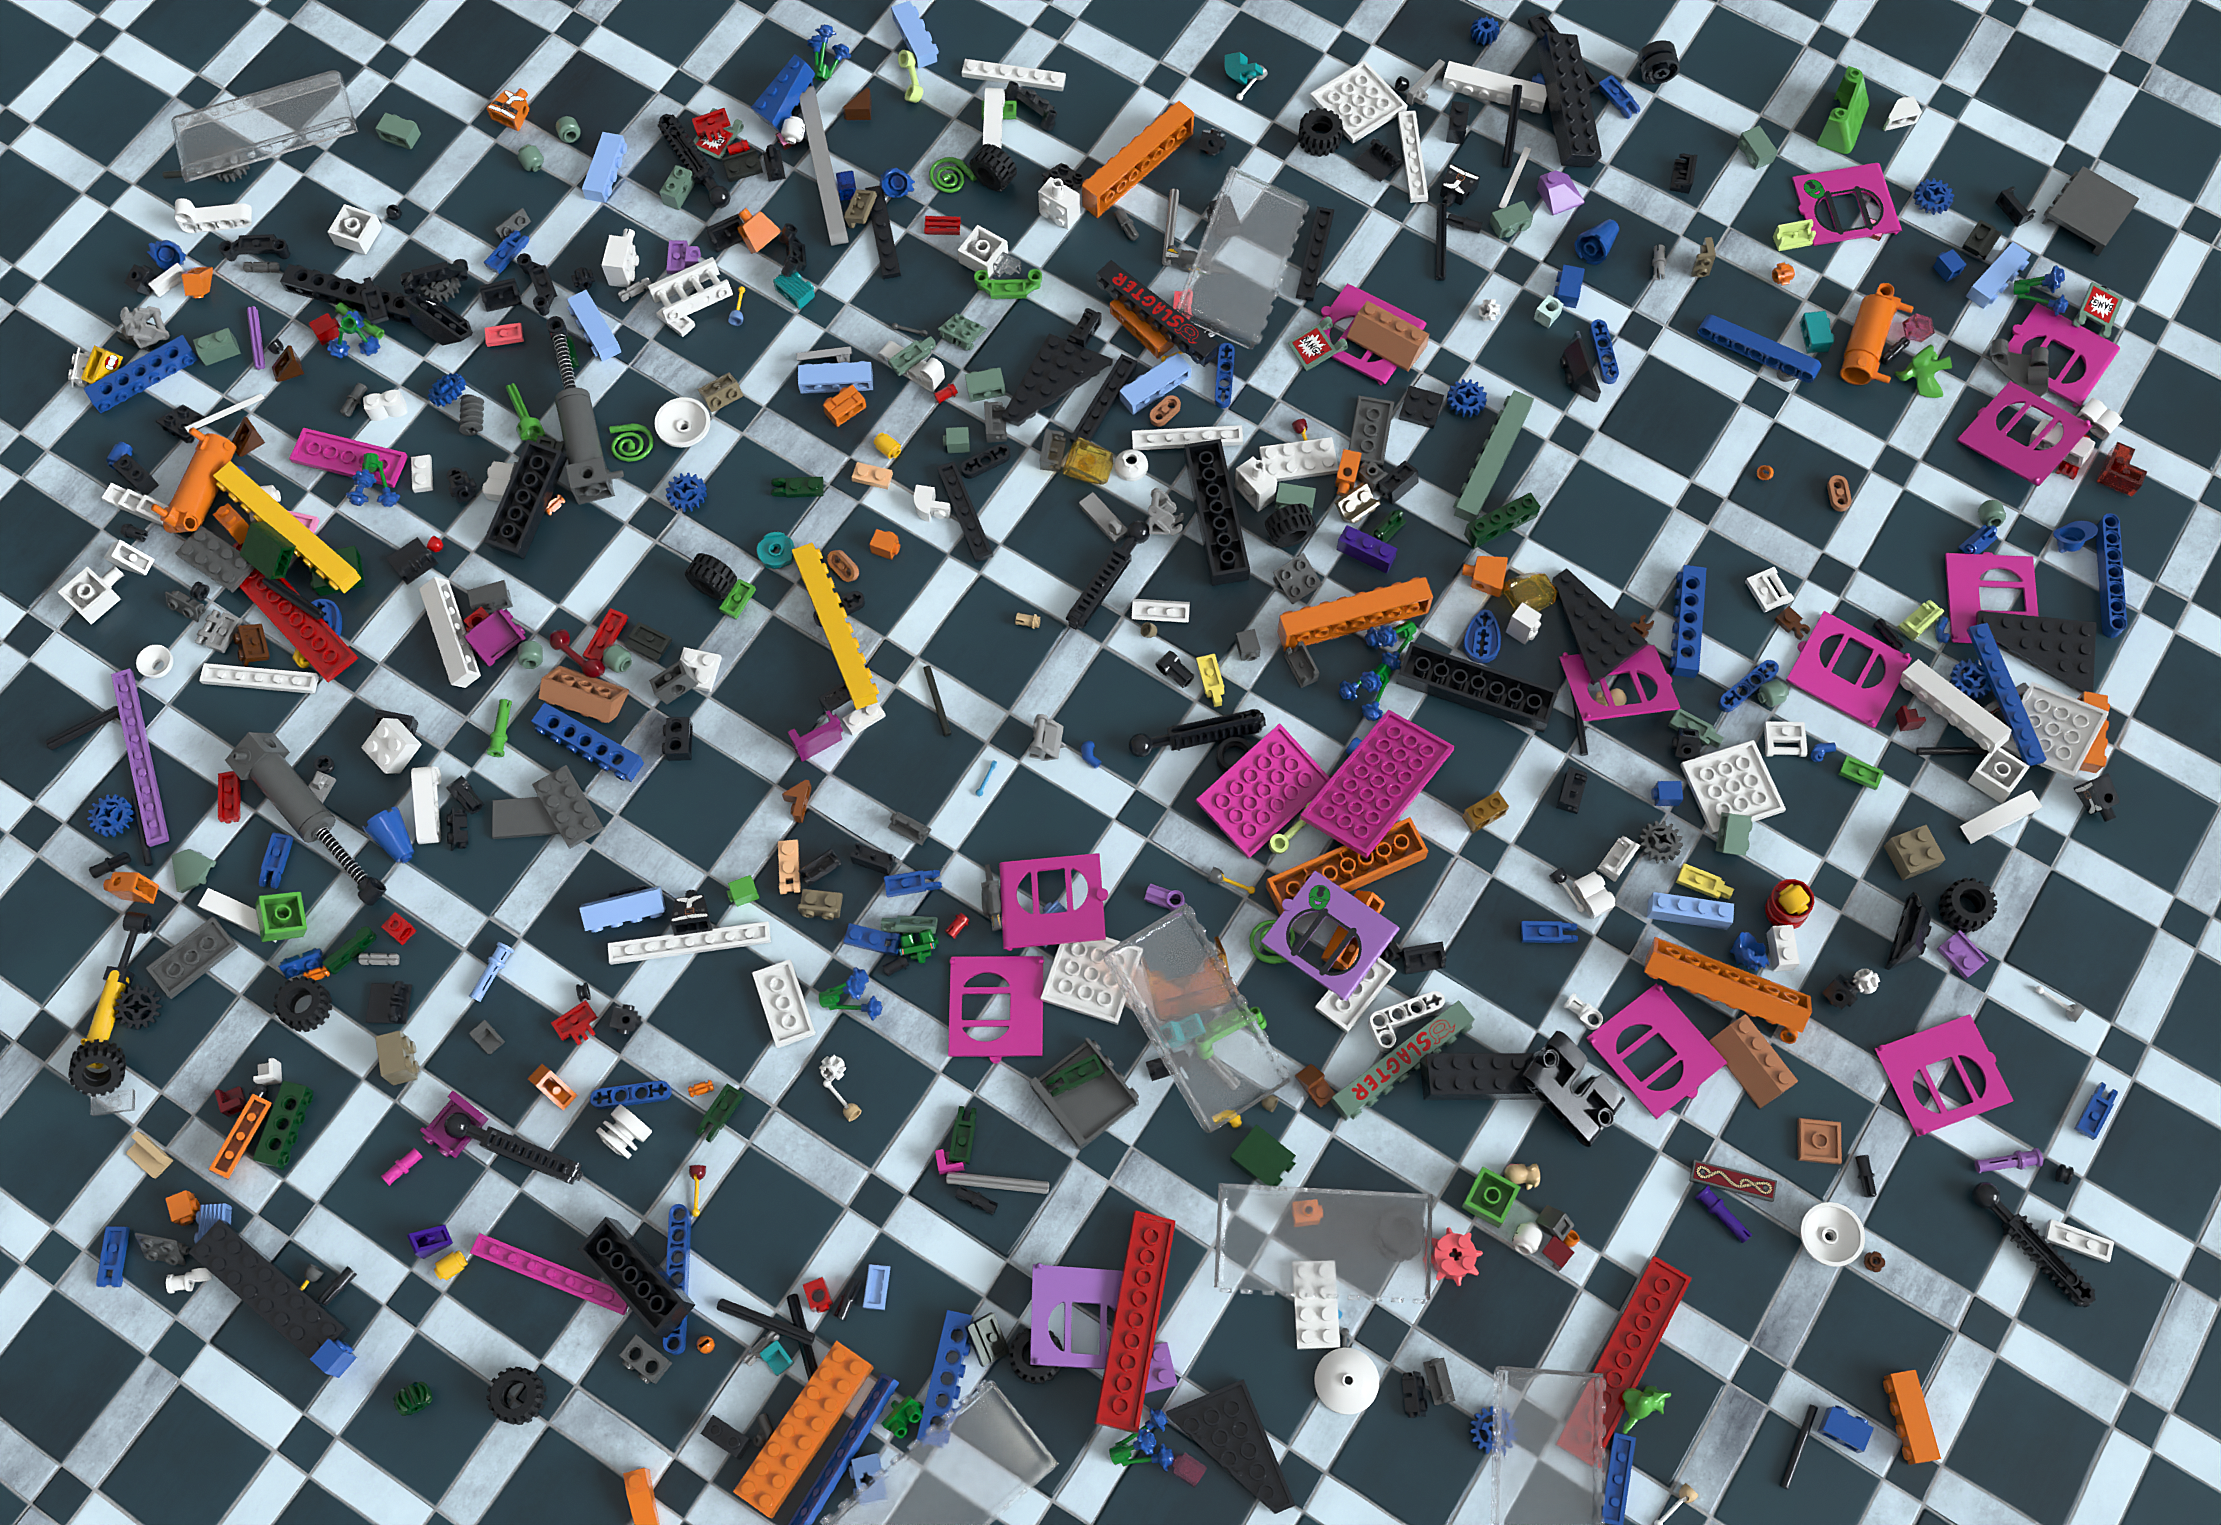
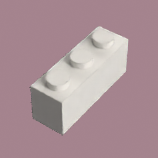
(2076, 456)

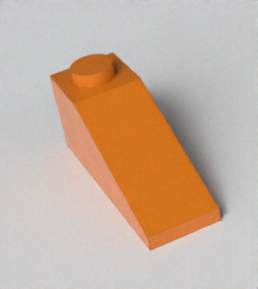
(641, 1497)

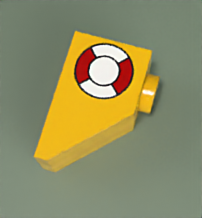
(100, 364)

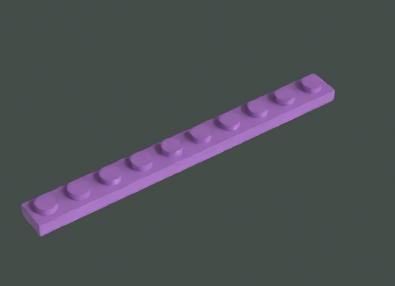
(140, 758)

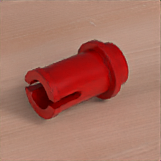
(738, 147)
(946, 393)
(957, 925)

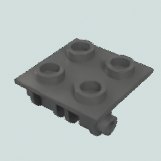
(1297, 578)
(162, 1249)

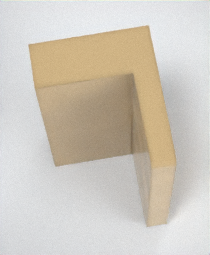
(148, 1155)

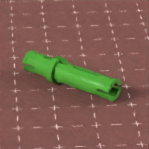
(373, 330)

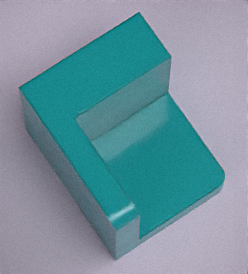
(776, 1358)

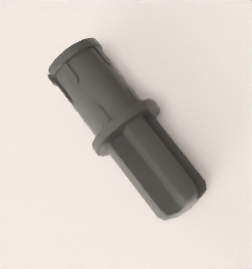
(1126, 224)
(353, 400)

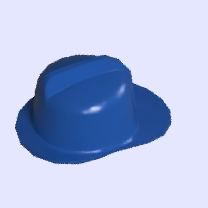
(2073, 535)

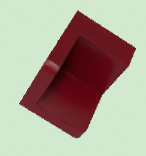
(1908, 719)
(231, 1101)
(1557, 1252)

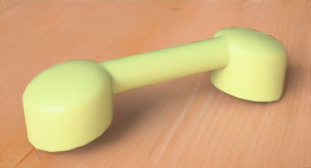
(907, 60)
(1279, 843)

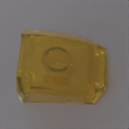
(1088, 462)
(1532, 589)

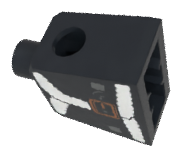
(1458, 185)
(2098, 796)
(690, 914)

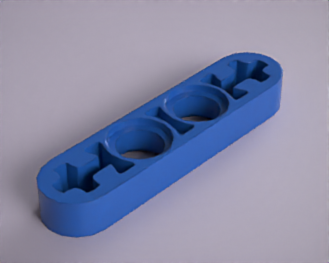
(1604, 351)
(1224, 375)
(1748, 686)
(631, 1098)

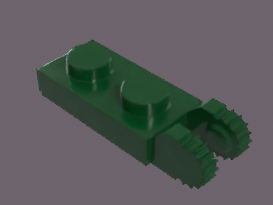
(798, 487)
(350, 950)
(1076, 1074)
(720, 1111)
(962, 1137)

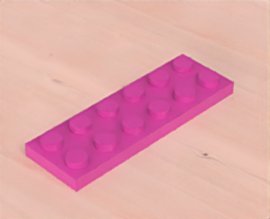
(344, 455)

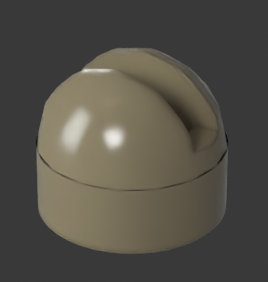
(1148, 630)
(1270, 1103)

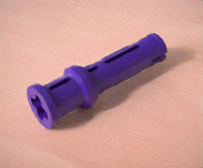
(1716, 1207)

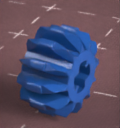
(1484, 30)

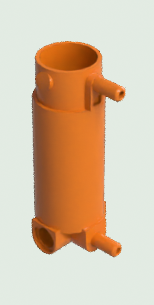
(1870, 335)
(197, 485)

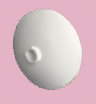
(680, 414)
(1843, 1227)
(1331, 1384)

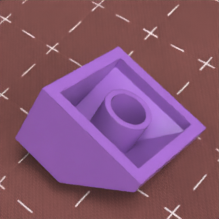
(1558, 192)

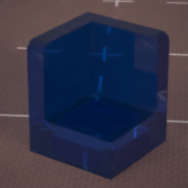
(846, 184)

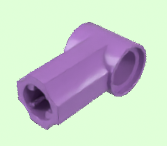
(1163, 897)

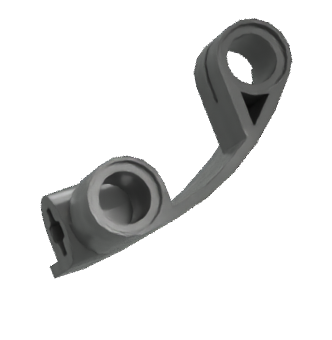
(2024, 370)

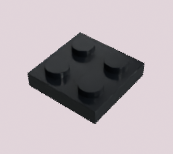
(1421, 407)

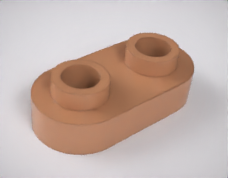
(1163, 411)
(1839, 494)
(845, 567)

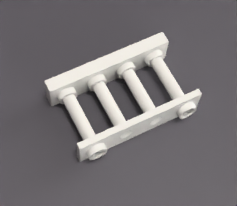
(685, 279)

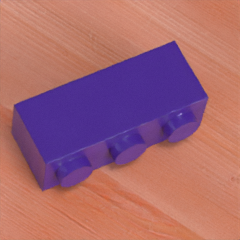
(1366, 549)

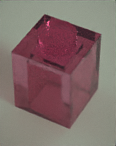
(1918, 327)
(1188, 1469)

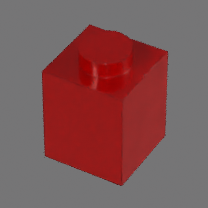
(325, 328)

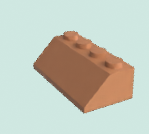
(1388, 336)
(582, 694)
(1753, 1061)

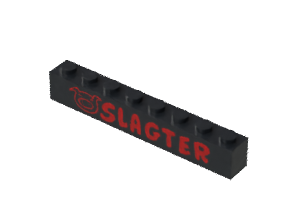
(1157, 313)

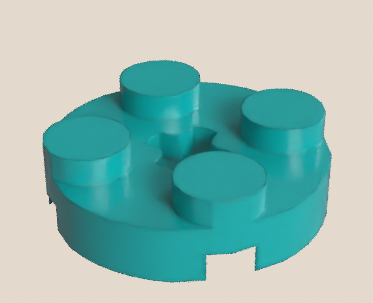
(777, 560)

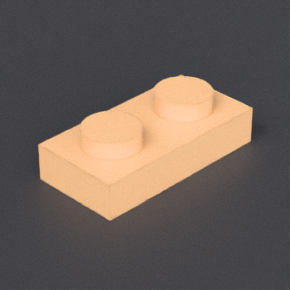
(872, 475)

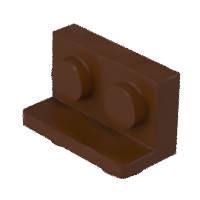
(251, 644)

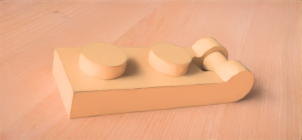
(789, 866)

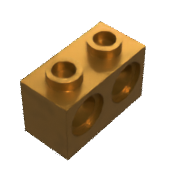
(1485, 811)

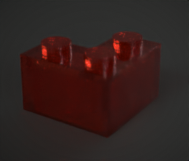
(2119, 473)

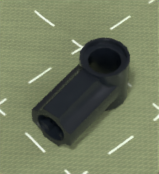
(1172, 666)
(462, 791)

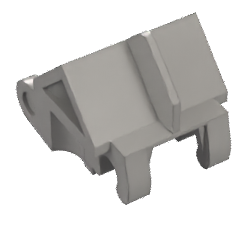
(136, 327)
(1161, 514)
(1046, 739)

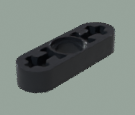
(986, 454)
(853, 606)

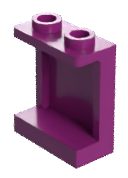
(494, 636)
(818, 739)
(436, 1133)

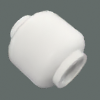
(793, 130)
(1527, 1238)

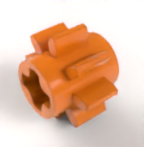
(1783, 273)

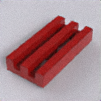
(942, 222)

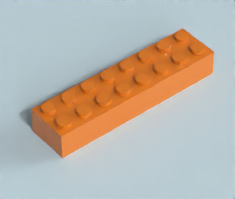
(1137, 159)
(1355, 613)
(1349, 869)
(1728, 985)
(803, 1430)

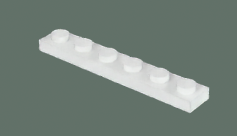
(1021, 75)
(1412, 156)
(1179, 437)
(259, 678)

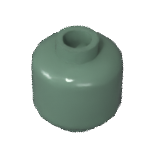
(567, 129)
(530, 158)
(1992, 513)
(530, 654)
(617, 658)
(1773, 693)

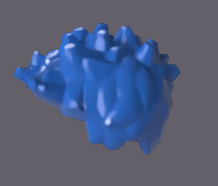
(896, 183)
(166, 254)
(1749, 952)

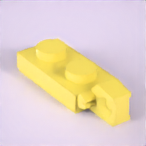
(1211, 678)
(1703, 882)

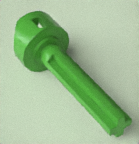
(528, 426)

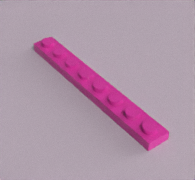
(548, 1273)

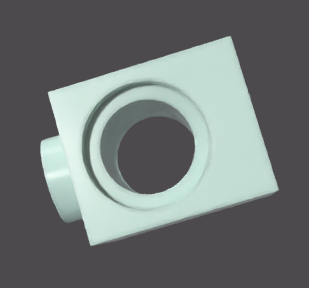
(1545, 316)

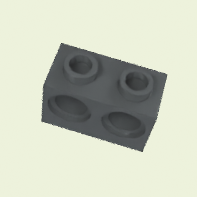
(648, 1356)

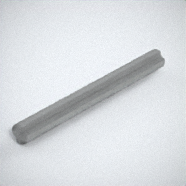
(1170, 224)
(997, 1182)

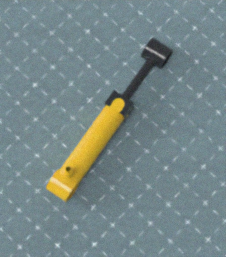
(117, 981)

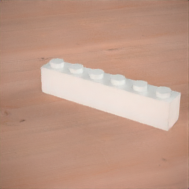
(1493, 86)
(448, 631)
(1955, 706)

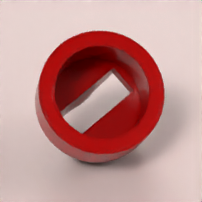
(435, 544)

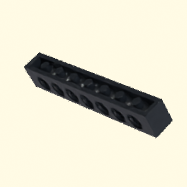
(337, 290)

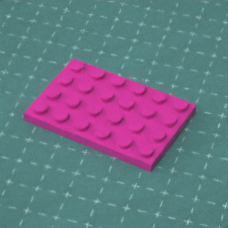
(1263, 790)

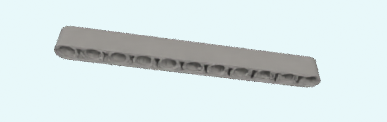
(823, 167)

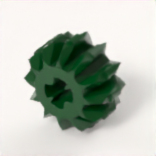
(412, 1398)

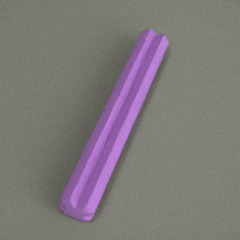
(256, 339)

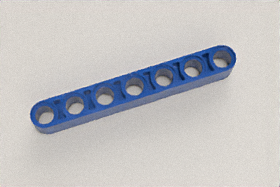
(1759, 348)
(2114, 583)
(681, 1267)

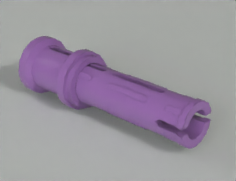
(2018, 1159)

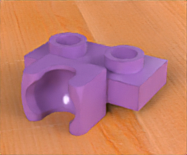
(681, 256)

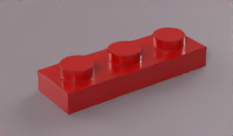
(605, 634)

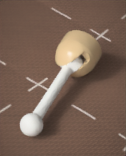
(851, 1110)
(1686, 1495)

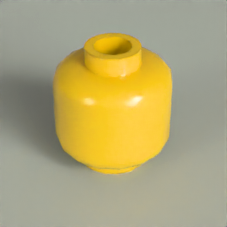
(1794, 899)

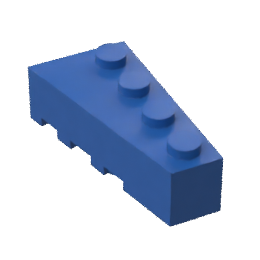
(783, 93)

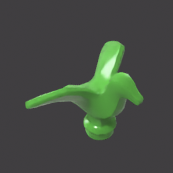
(1924, 367)

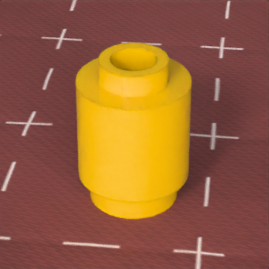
(887, 445)
(450, 1265)

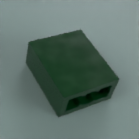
(267, 550)
(353, 558)
(1263, 1157)

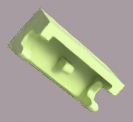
(1794, 235)
(1920, 620)

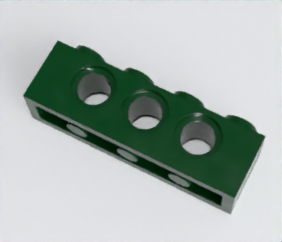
(1502, 520)
(280, 1114)

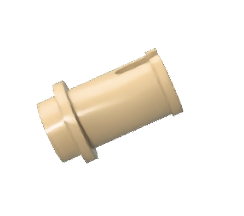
(1028, 620)

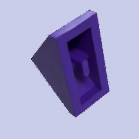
(429, 1241)

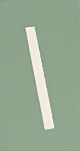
(1515, 177)
(225, 412)

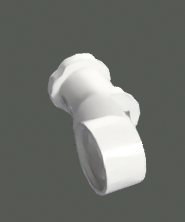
(1583, 1011)
(186, 1281)

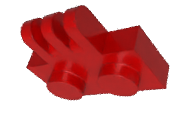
(711, 124)
(576, 1023)

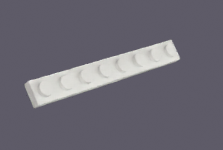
(689, 943)

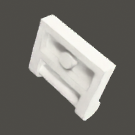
(1764, 591)
(1785, 733)

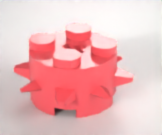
(1446, 1265)

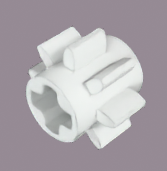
(1489, 309)
(1866, 981)
(832, 1068)

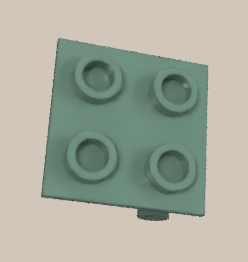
(961, 331)

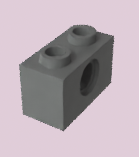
(673, 682)

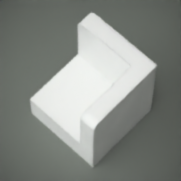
(269, 1073)

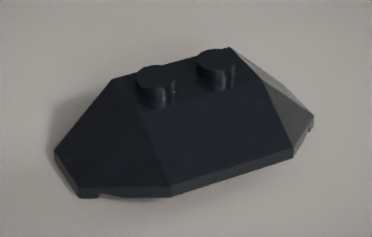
(437, 319)
(1579, 369)
(1910, 933)

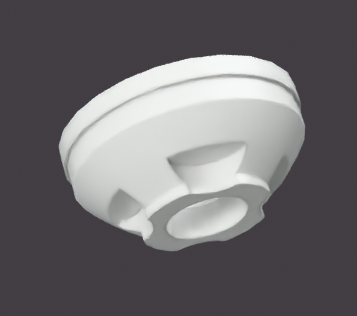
(1134, 471)
(150, 656)

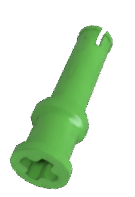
(499, 735)

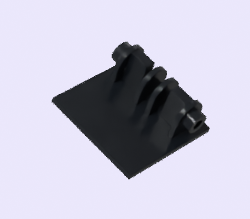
(1379, 160)
(1069, 177)
(177, 420)
(412, 560)
(389, 1003)

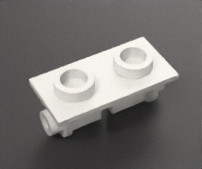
(79, 361)

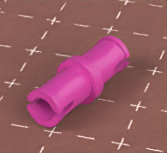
(401, 1166)

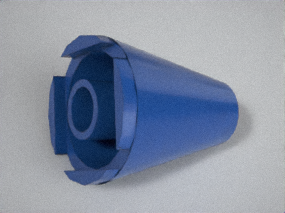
(1596, 242)
(391, 834)

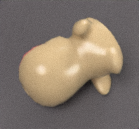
(1617, 694)
(1521, 1174)

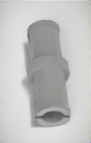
(1659, 262)

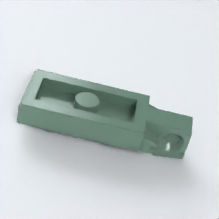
(911, 355)
(1706, 731)
(909, 924)

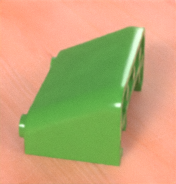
(1845, 122)

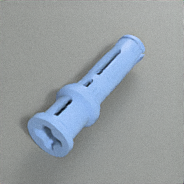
(495, 963)

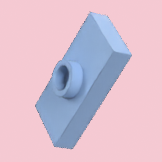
(876, 1287)

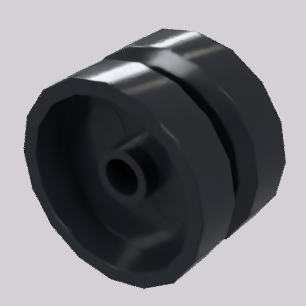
(1658, 62)

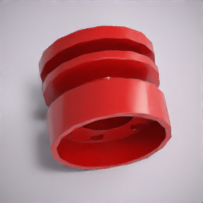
(1778, 915)

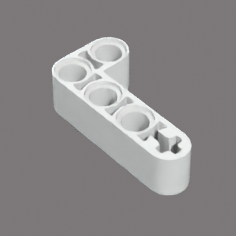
(993, 116)
(211, 218)
(924, 373)
(426, 803)
(1407, 1014)

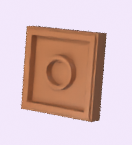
(1819, 1141)

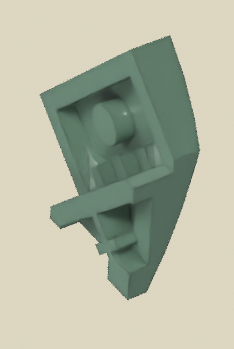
(190, 869)

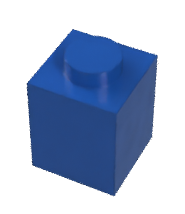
(1949, 265)
(1667, 793)

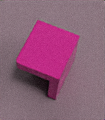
(944, 1165)

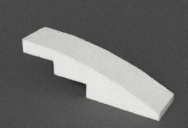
(133, 502)
(2000, 816)
(230, 910)

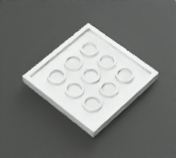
(1360, 101)
(2062, 727)
(1733, 783)
(1083, 981)

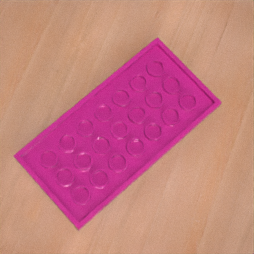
(1377, 783)

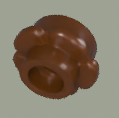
(1868, 1261)

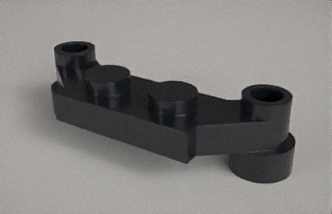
(1034, 101)
(254, 245)
(795, 251)
(434, 273)
(541, 281)

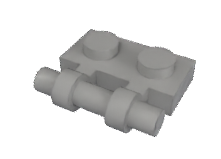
(221, 634)

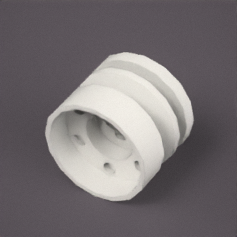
(623, 1131)

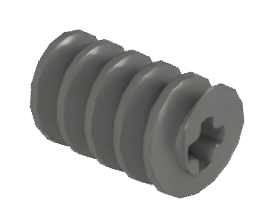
(471, 414)

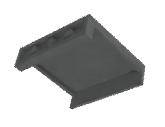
(2091, 207)
(1091, 1106)

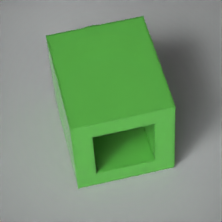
(742, 891)

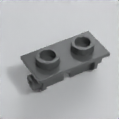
(515, 222)
(179, 602)
(909, 828)
(1439, 1381)

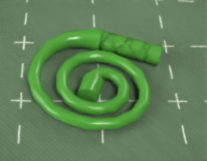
(961, 164)
(631, 446)
(1268, 959)

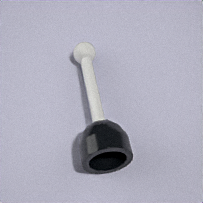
(1560, 877)

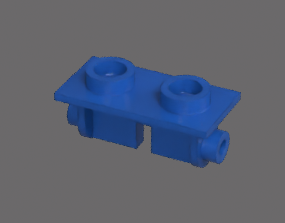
(1979, 540)
(295, 965)

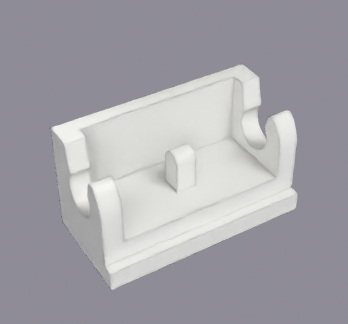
(1618, 858)

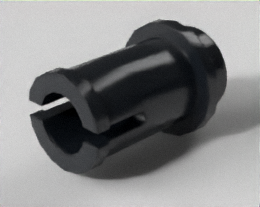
(128, 530)
(896, 965)

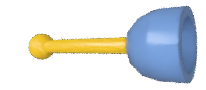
(736, 316)

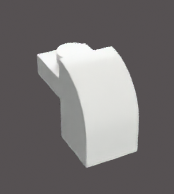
(927, 506)

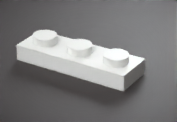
(1160, 610)
(2079, 1241)

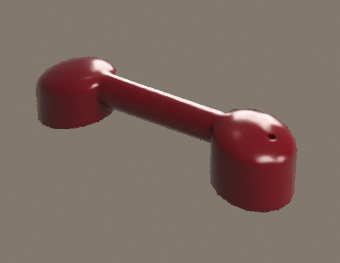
(591, 668)

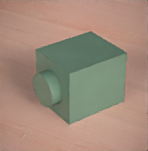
(957, 440)

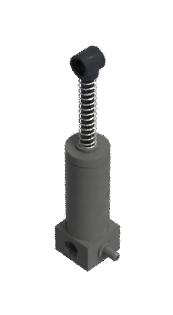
(586, 470)
(263, 760)

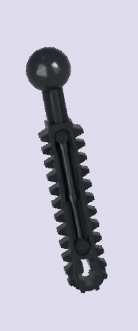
(693, 159)
(1107, 576)
(1200, 732)
(459, 1125)
(1988, 1196)

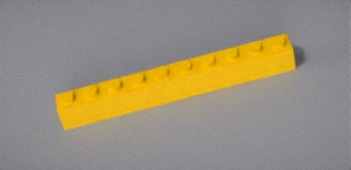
(266, 509)
(835, 627)

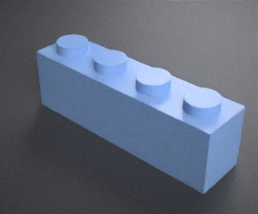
(914, 33)
(604, 167)
(1998, 275)
(594, 326)
(834, 377)
(1155, 383)
(623, 908)
(1690, 910)

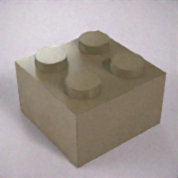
(1914, 852)
(397, 1057)

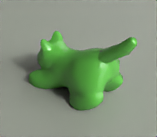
(1641, 1404)

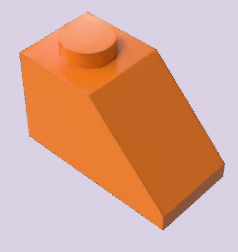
(197, 281)
(552, 1087)

